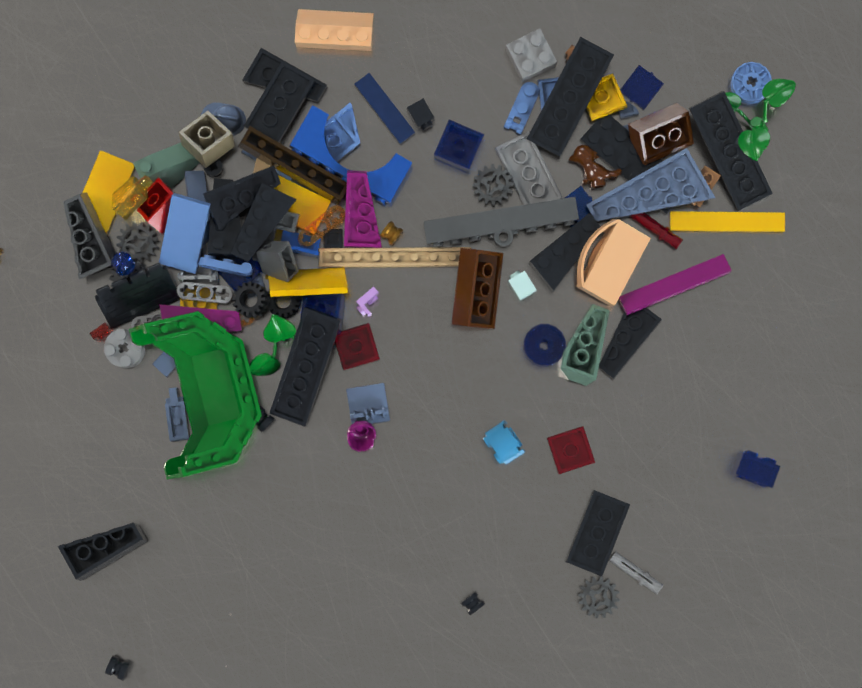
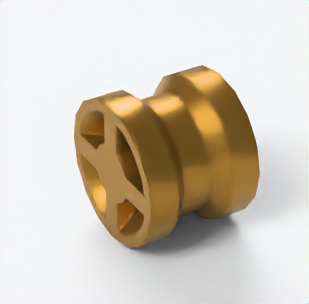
(391, 232)

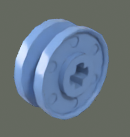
(755, 73)

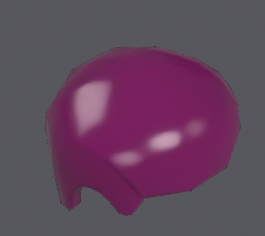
(361, 436)

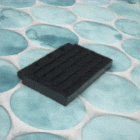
(138, 296)

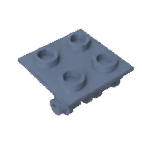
(368, 403)

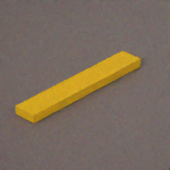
(727, 221)

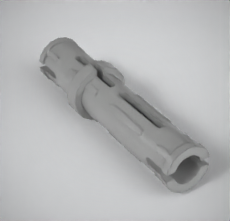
(654, 586)

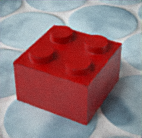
(157, 205)

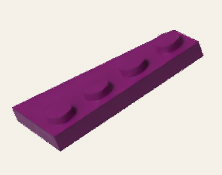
(360, 216)
(227, 319)

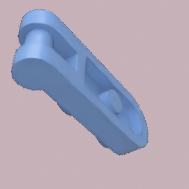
(522, 107)
(225, 266)

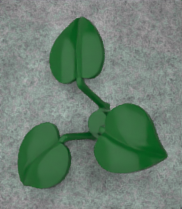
(756, 140)
(276, 330)

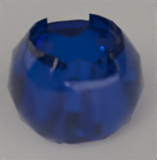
(123, 263)

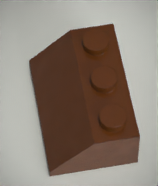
(661, 133)

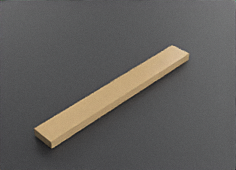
(389, 257)

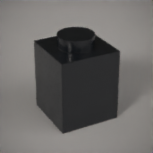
(421, 115)

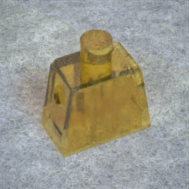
(130, 196)

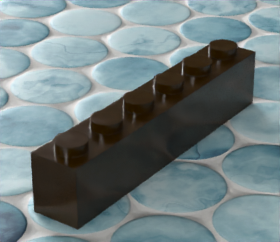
(293, 165)

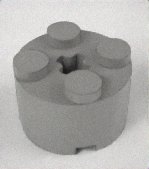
(114, 352)

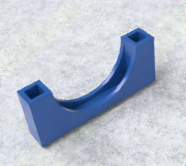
(311, 143)

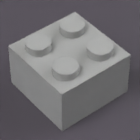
(531, 55)

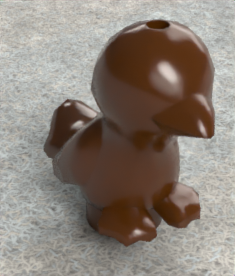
(595, 173)

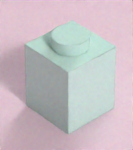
(521, 285)

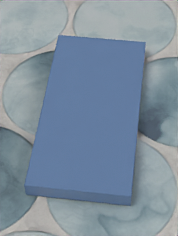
(184, 233)

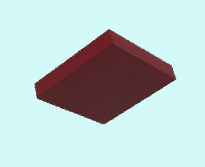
(356, 347)
(570, 450)

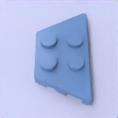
(341, 133)

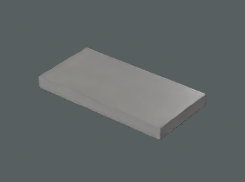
(528, 170)

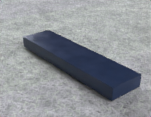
(384, 108)

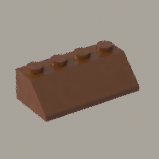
(477, 288)

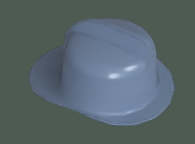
(229, 115)

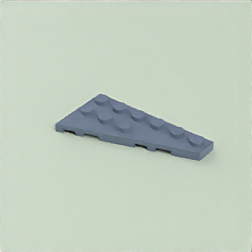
(664, 186)

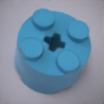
(504, 443)

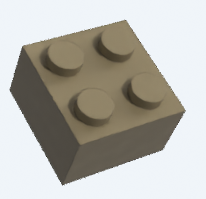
(206, 139)

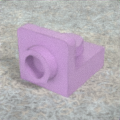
(369, 297)

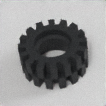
(261, 303)
(284, 312)

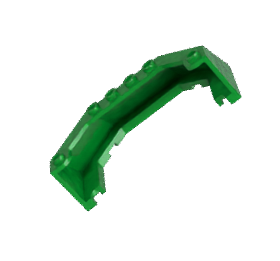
(214, 389)

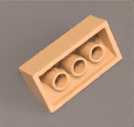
(334, 30)

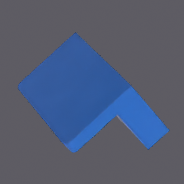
(311, 251)

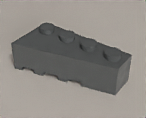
(88, 236)

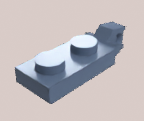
(176, 416)

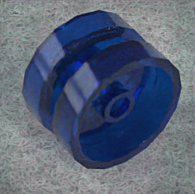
(544, 334)

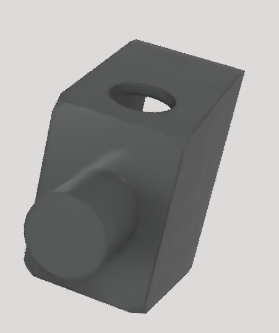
(277, 260)

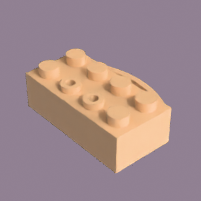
(610, 260)

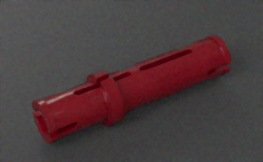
(662, 232)

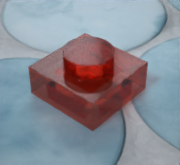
(101, 332)

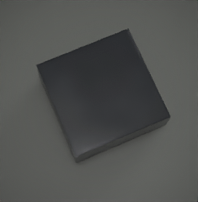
(333, 238)

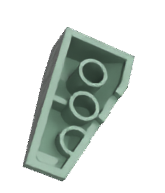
(167, 165)
(584, 350)

